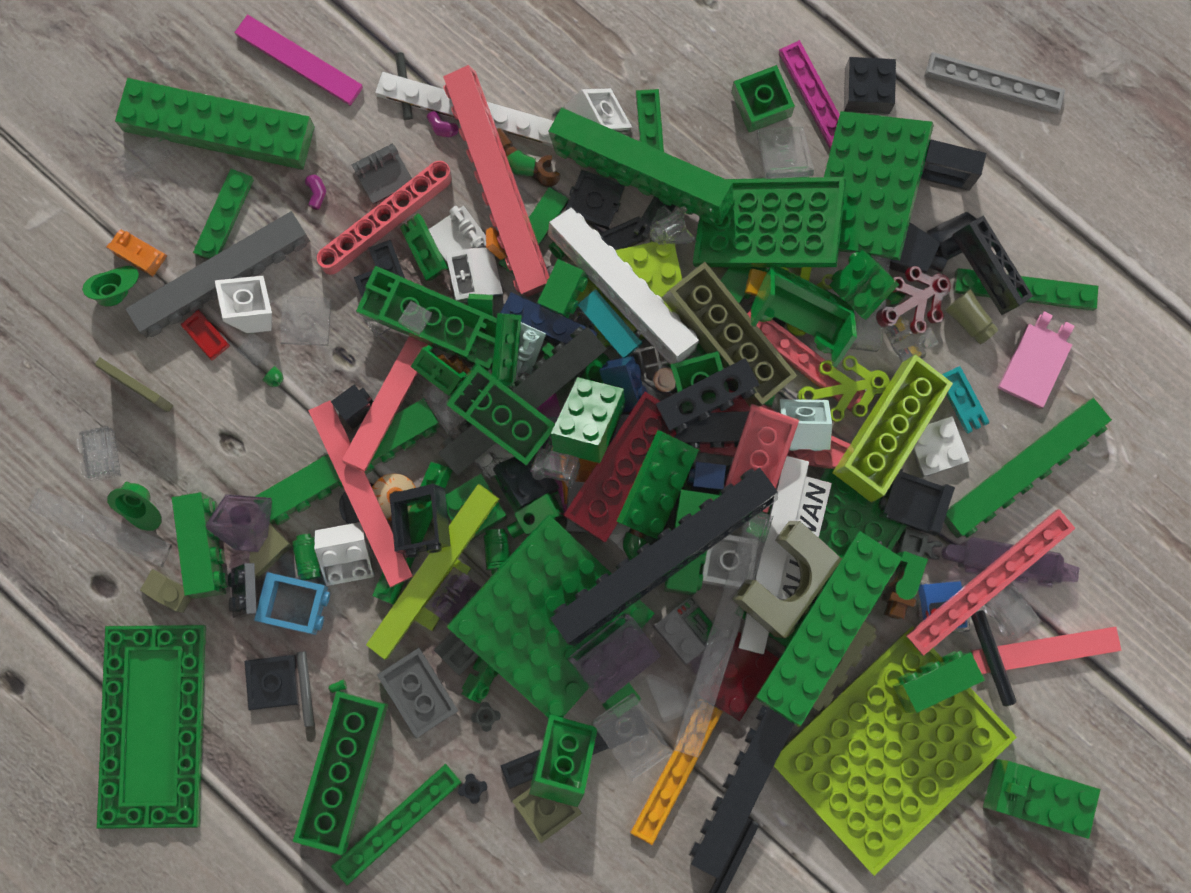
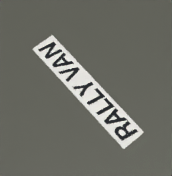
(811, 514)

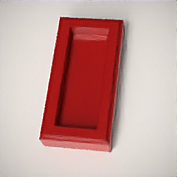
(205, 335)

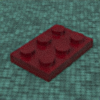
(743, 679)

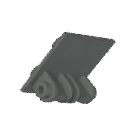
(382, 173)

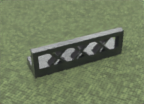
(991, 267)

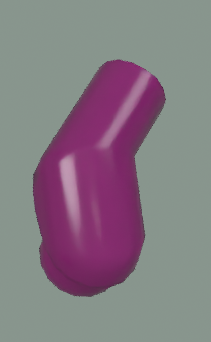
(440, 127)
(318, 189)

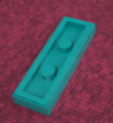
(610, 324)

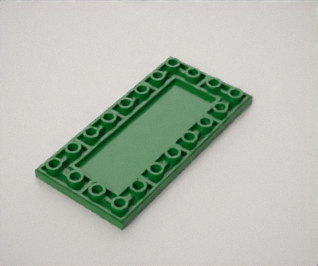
(151, 727)

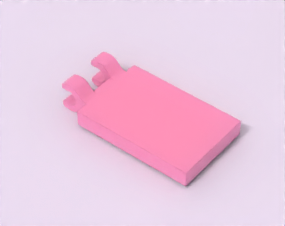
(1037, 361)

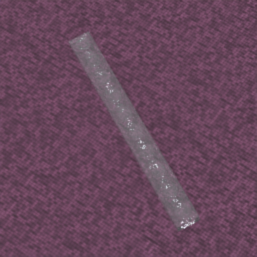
(721, 637)

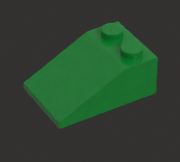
(564, 761)

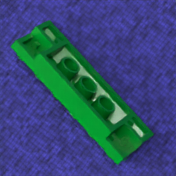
(451, 328)

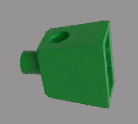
(540, 509)

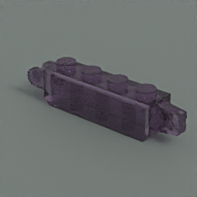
(978, 554)

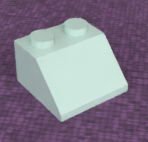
(814, 423)

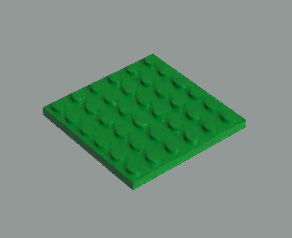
(512, 613)

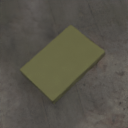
(133, 384)

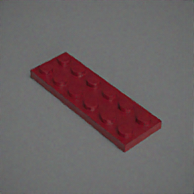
(611, 480)

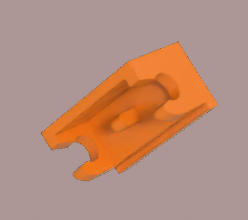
(136, 252)

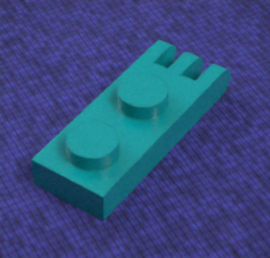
(965, 401)

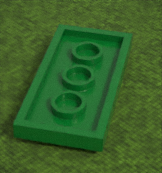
(657, 485)

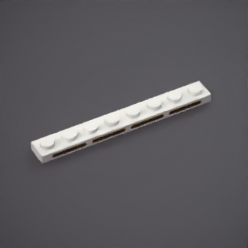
(435, 99)

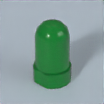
(341, 685)

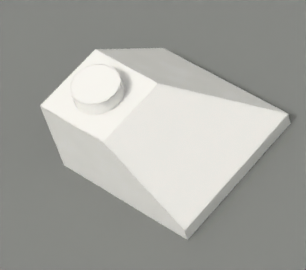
(600, 107)
(245, 303)

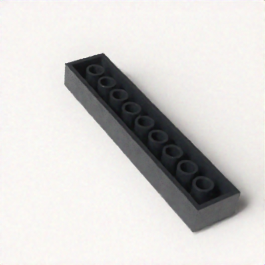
(665, 557)

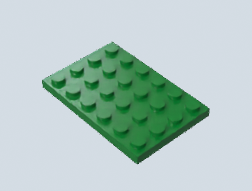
(882, 175)
(776, 225)

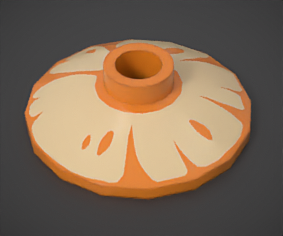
(388, 484)

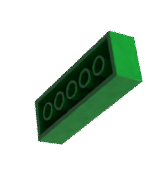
(340, 773)

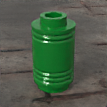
(495, 549)
(306, 557)

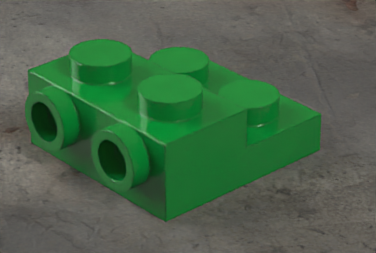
(863, 283)

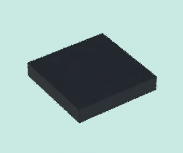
(271, 682)

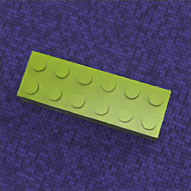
(892, 428)

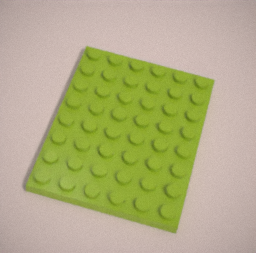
(888, 771)

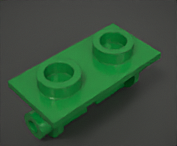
(478, 687)

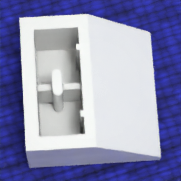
(473, 273)
(343, 554)

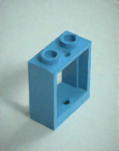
(268, 597)

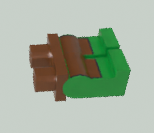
(904, 586)

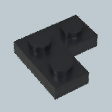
(383, 257)

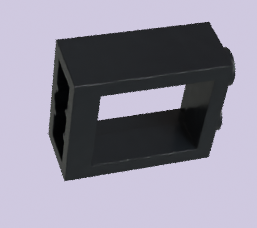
(953, 165)
(400, 519)

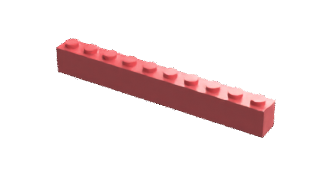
(497, 181)

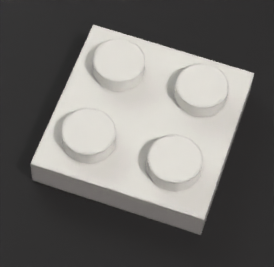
(939, 448)

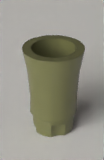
(972, 317)

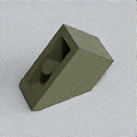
(271, 551)
(165, 591)

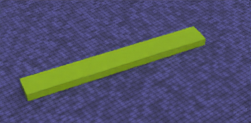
(432, 573)

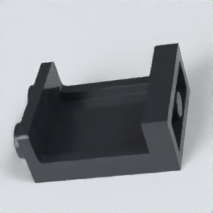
(916, 503)

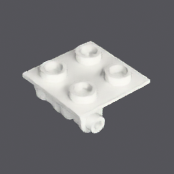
(457, 232)

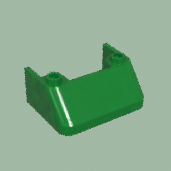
(808, 309)

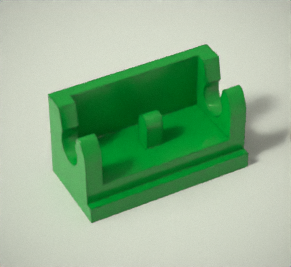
(437, 371)

